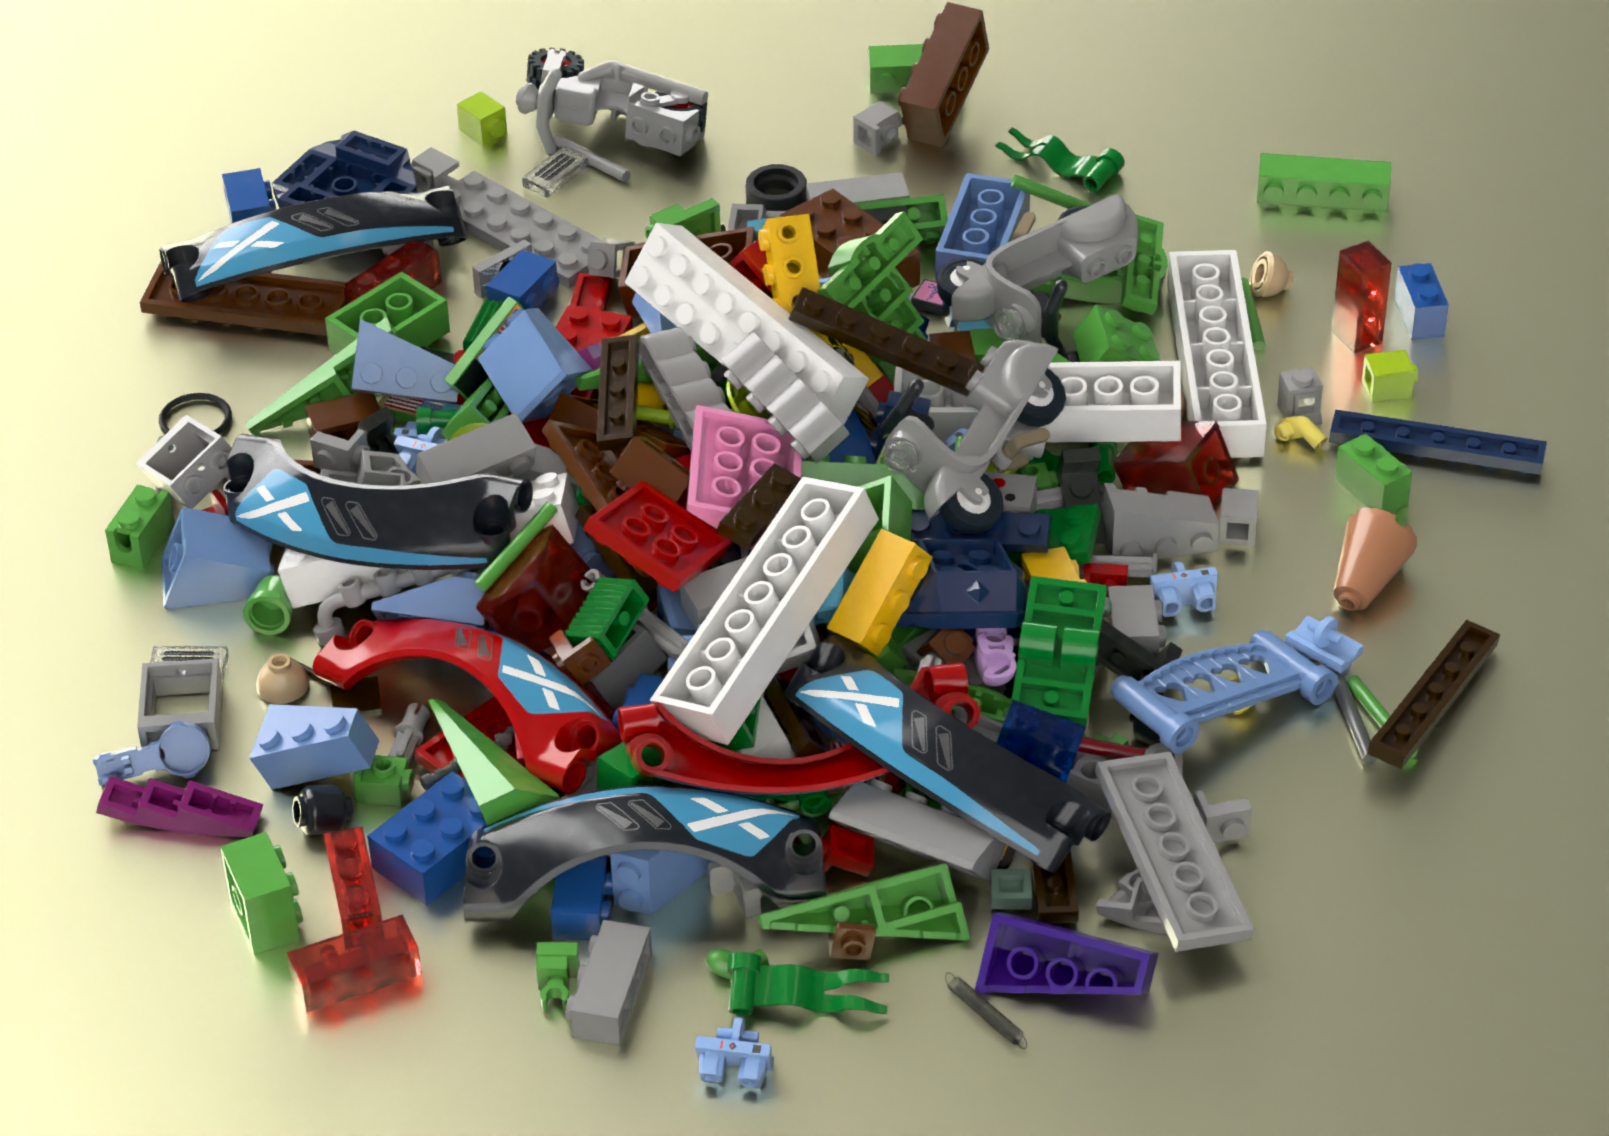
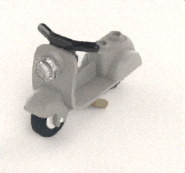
(1080, 244)
(954, 483)

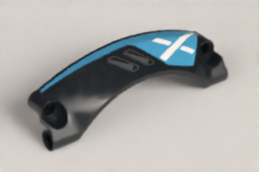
(310, 234)
(392, 527)
(944, 755)
(710, 824)

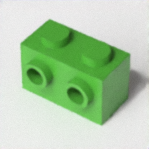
(1373, 474)

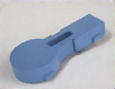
(184, 748)

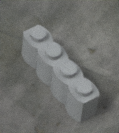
(679, 377)
(785, 398)

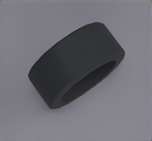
(776, 177)

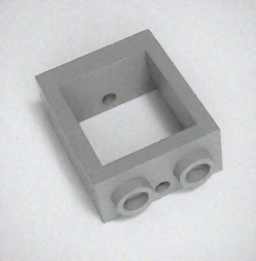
(177, 469)
(165, 680)

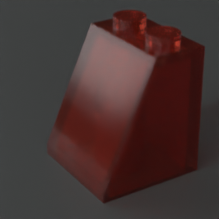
(1192, 466)
(537, 591)

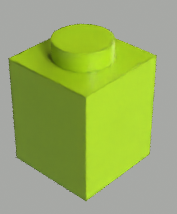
(481, 118)
(1389, 375)

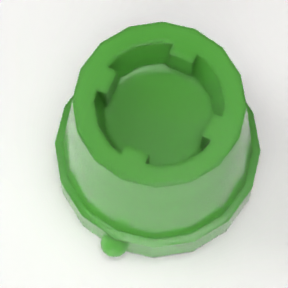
(268, 607)

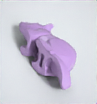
(994, 655)

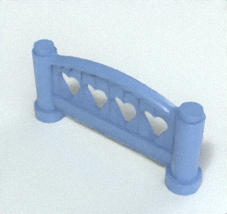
(1179, 721)

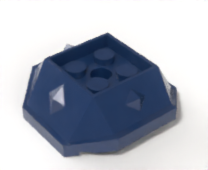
(343, 168)
(967, 587)

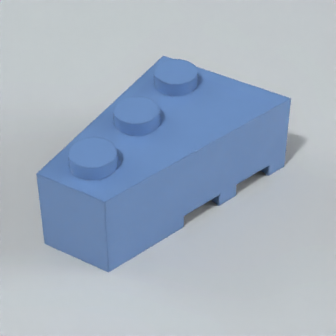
(398, 368)
(311, 744)

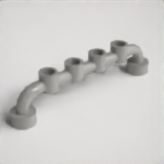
(353, 594)

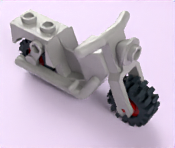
(660, 120)

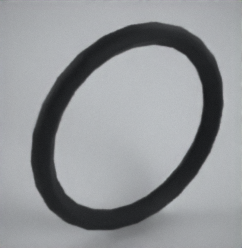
(196, 396)

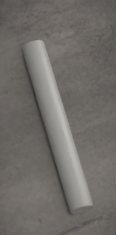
(594, 159)

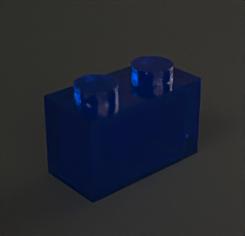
(1041, 738)

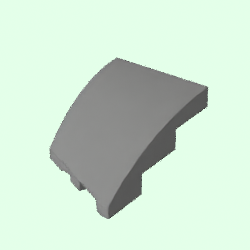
(377, 469)

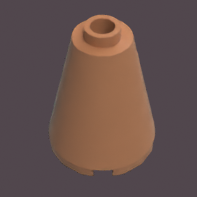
(1370, 556)

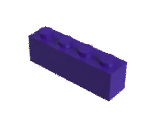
(1050, 959)

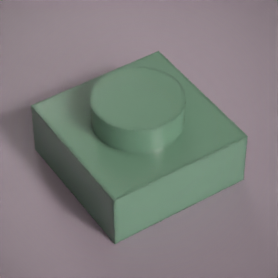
(1011, 889)

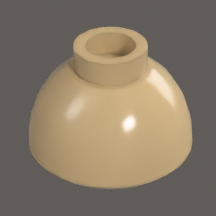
(1270, 276)
(282, 680)

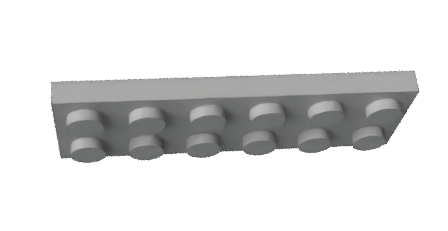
(507, 218)
(1174, 851)

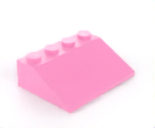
(730, 457)

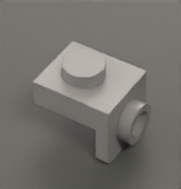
(337, 453)
(1226, 819)
(725, 880)

